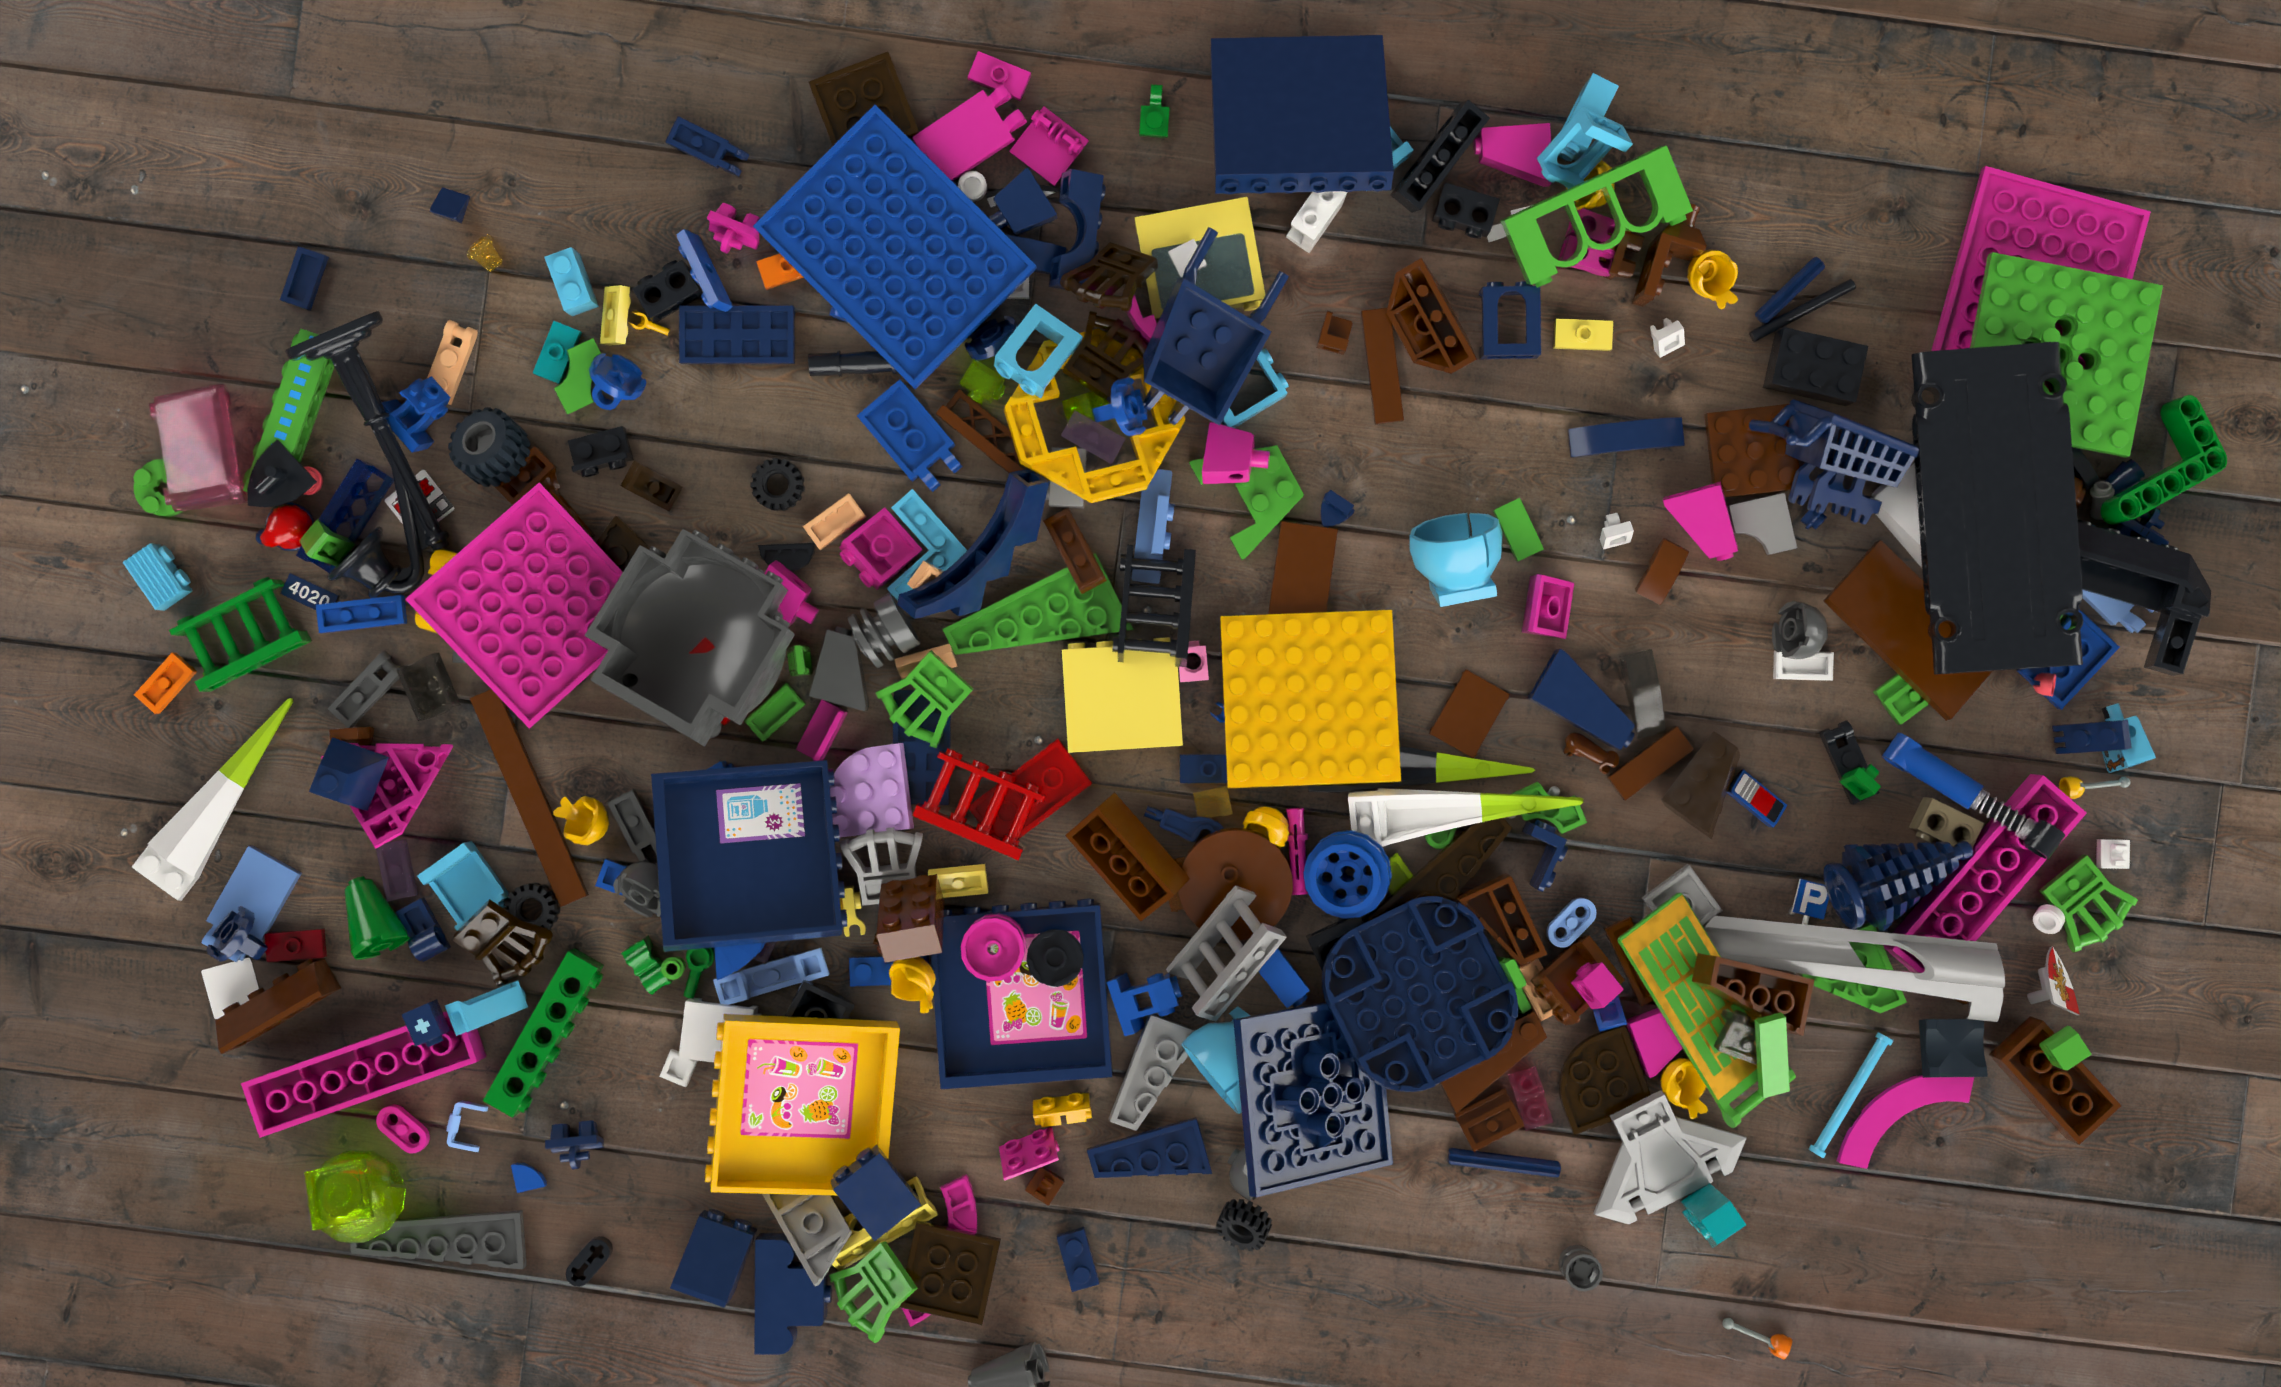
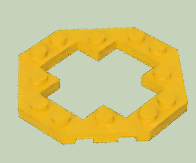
(1065, 465)

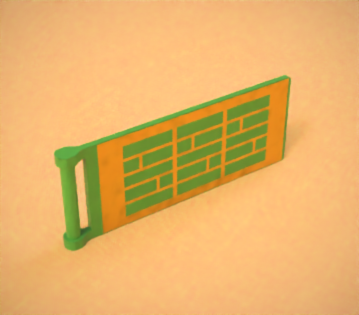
(1664, 956)

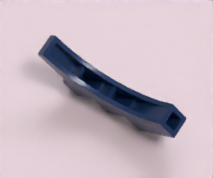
(990, 556)

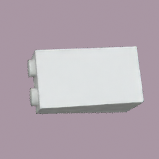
(1900, 512)

